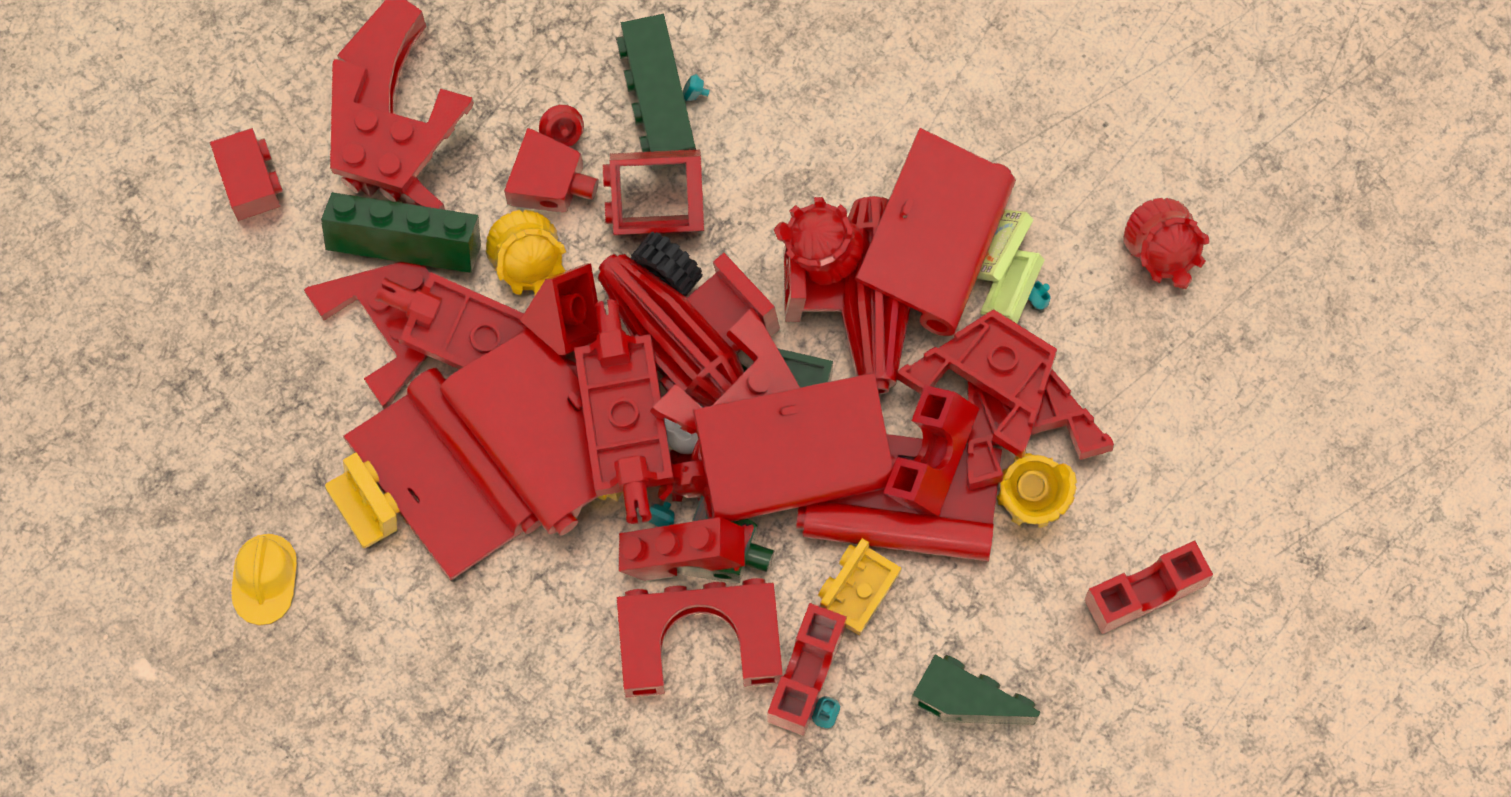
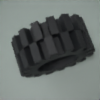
(668, 262)

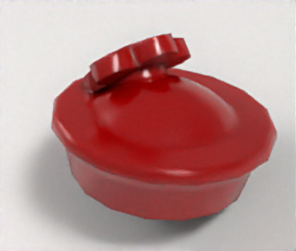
(562, 124)

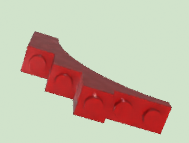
(383, 49)

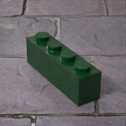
(656, 86)
(401, 232)

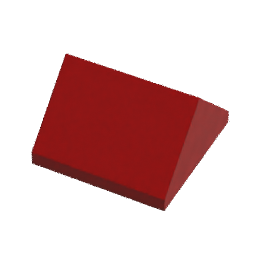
(564, 310)

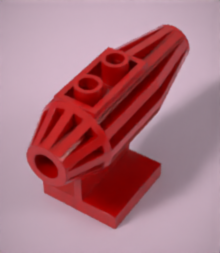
(871, 319)
(688, 330)

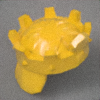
(524, 250)
(1037, 490)

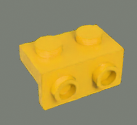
(362, 503)
(859, 585)

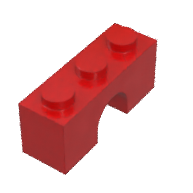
(945, 428)
(700, 543)
(1136, 595)
(807, 669)

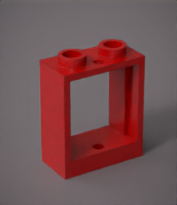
(661, 224)

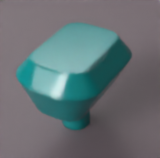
(694, 88)
(1039, 296)
(662, 514)
(826, 712)

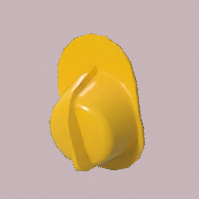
(264, 579)

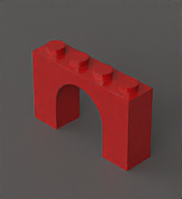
(648, 618)

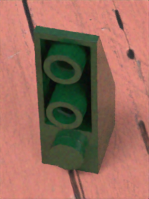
(963, 698)

